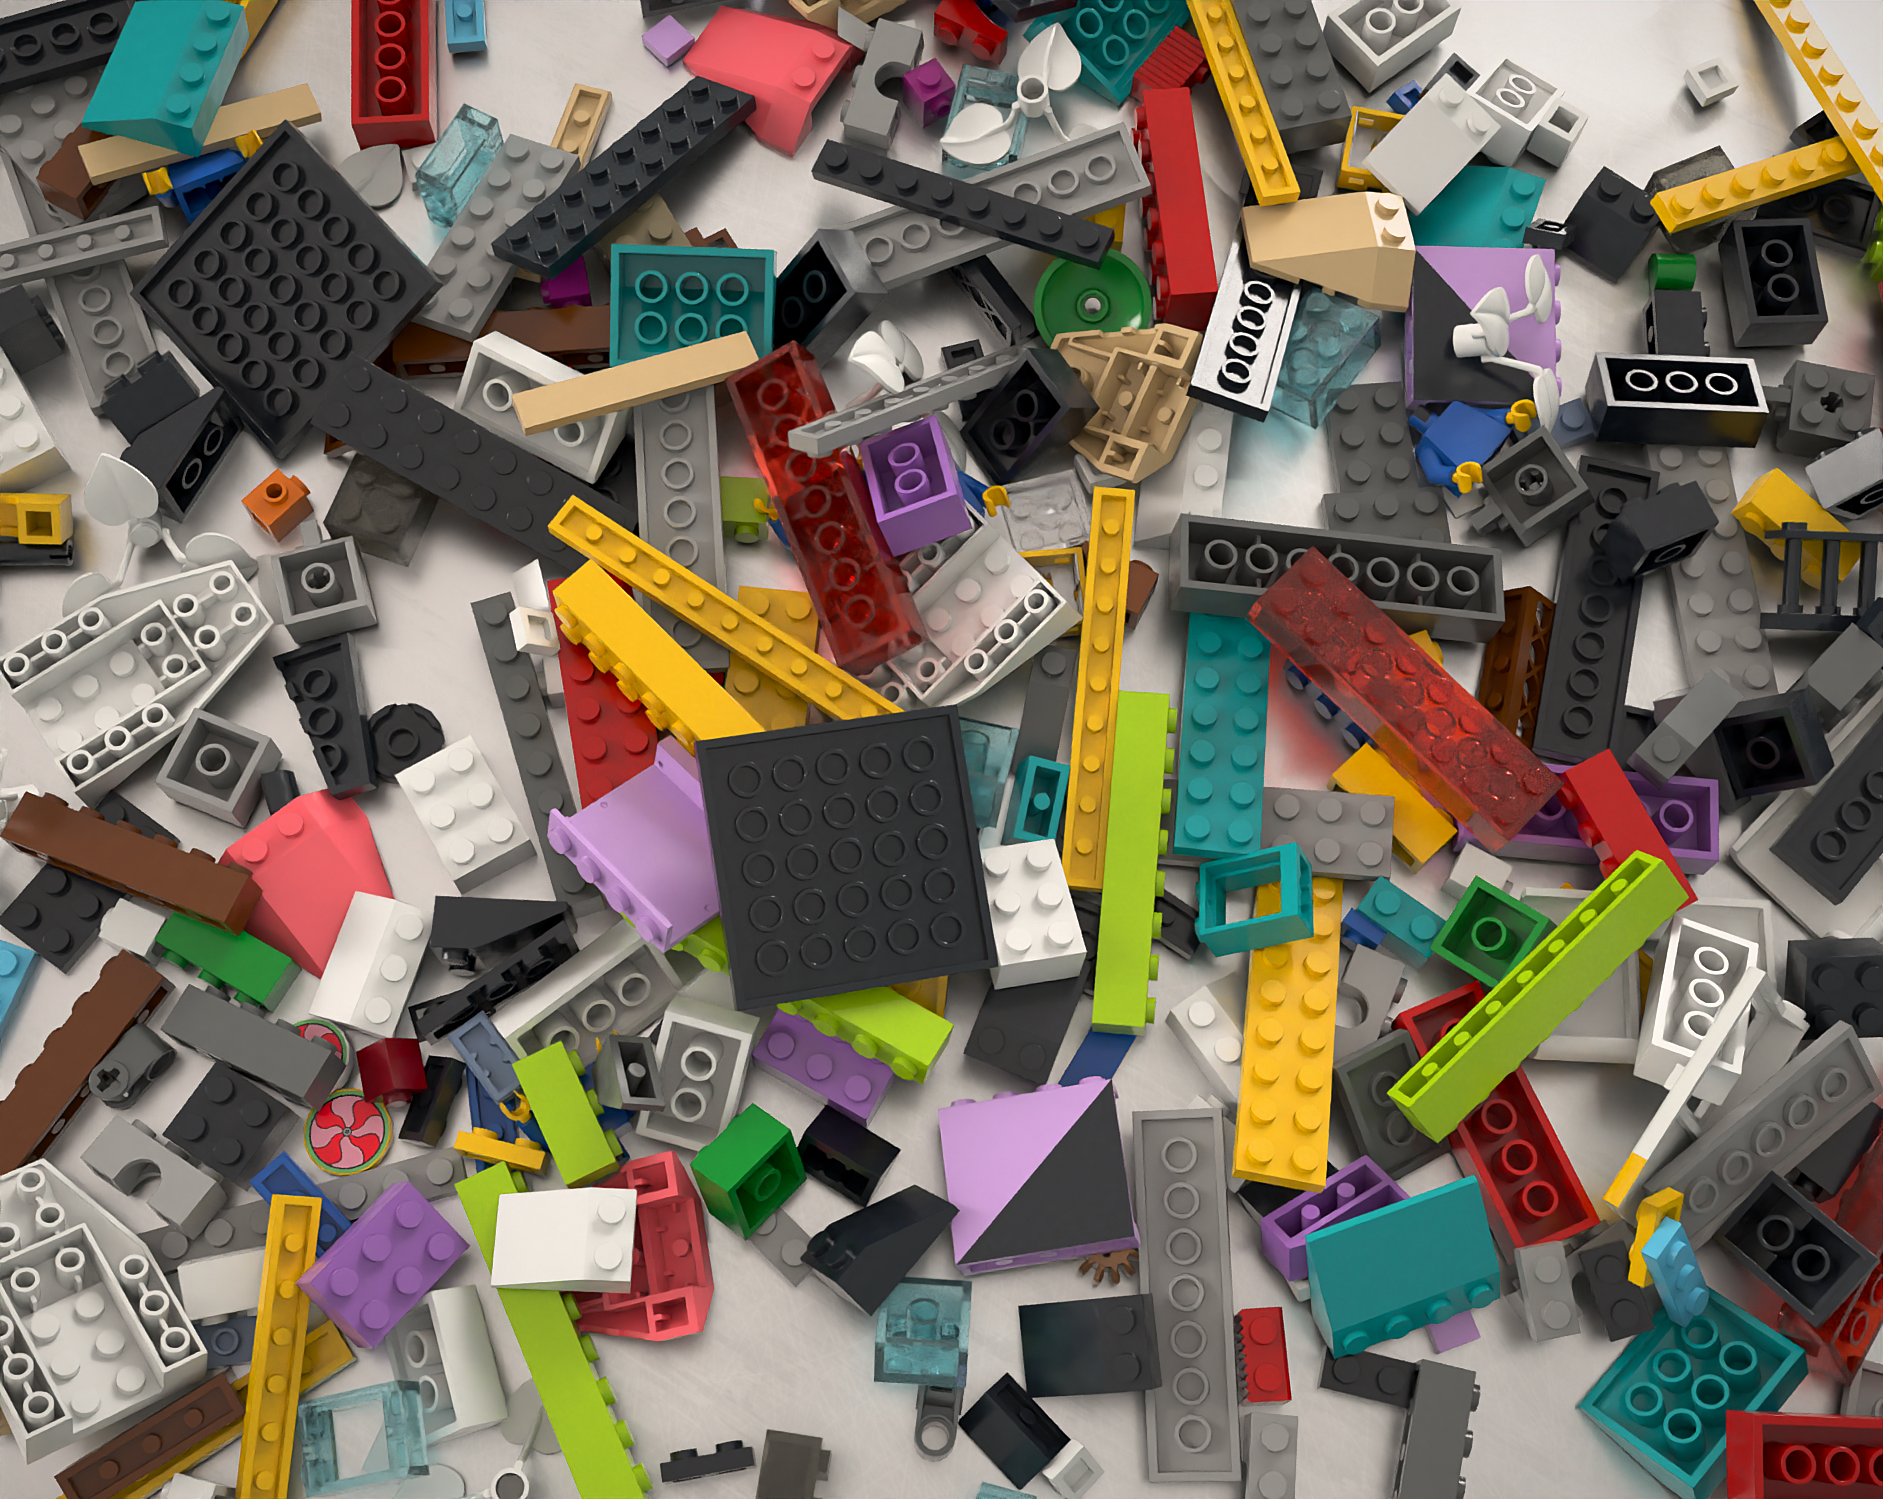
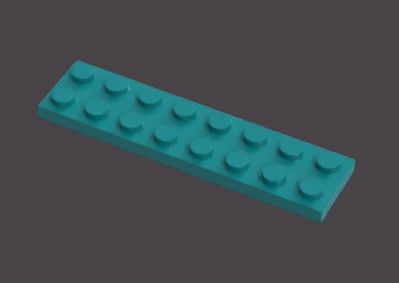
(1222, 738)

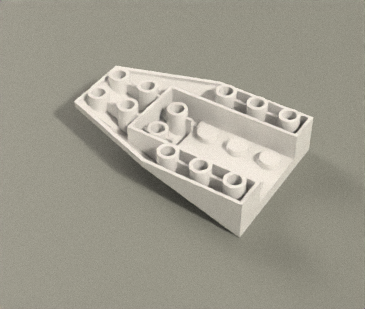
(981, 615)
(131, 670)
(81, 1316)

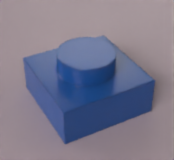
(1405, 98)
(1360, 930)

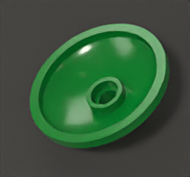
(1068, 285)

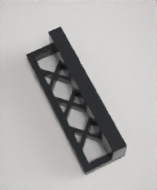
(995, 301)

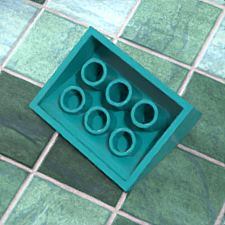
(1114, 38)
(169, 73)
(1480, 209)
(687, 297)
(1402, 1267)
(1676, 1382)

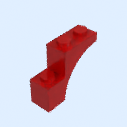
(967, 27)

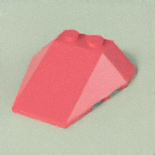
(778, 62)
(309, 867)
(670, 1258)

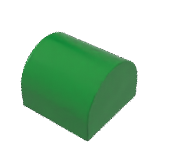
(1672, 271)

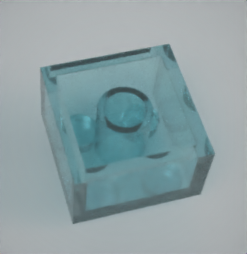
(924, 1333)

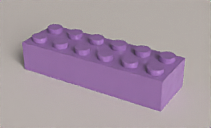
(1681, 810)

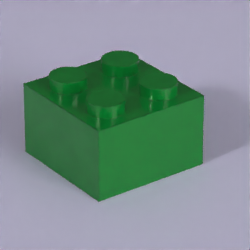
(1490, 933)
(748, 1171)

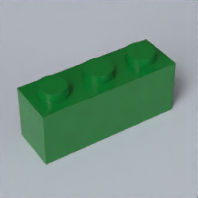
(240, 963)

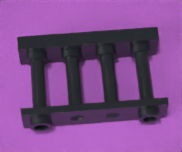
(1827, 615)

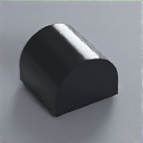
(279, 789)

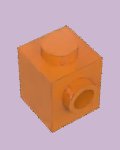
(278, 504)

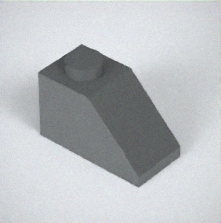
(628, 1074)

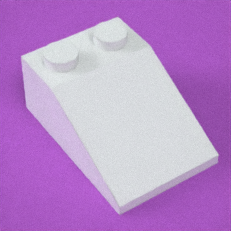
(1516, 101)
(1431, 144)
(565, 1240)

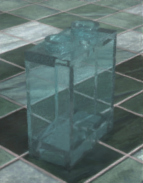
(993, 89)
(458, 164)
(403, 1434)

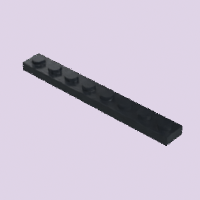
(964, 204)

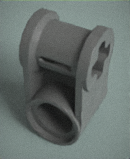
(133, 1063)
(937, 1410)

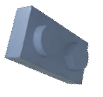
(1571, 426)

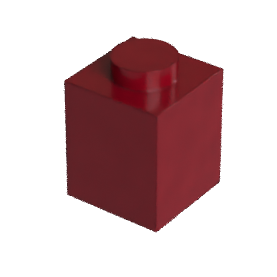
(391, 1071)

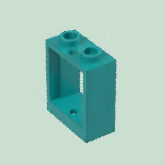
(1274, 864)

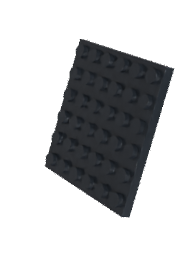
(283, 286)
(845, 856)

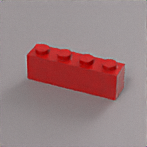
(1614, 817)

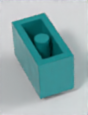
(1035, 801)
(1408, 923)

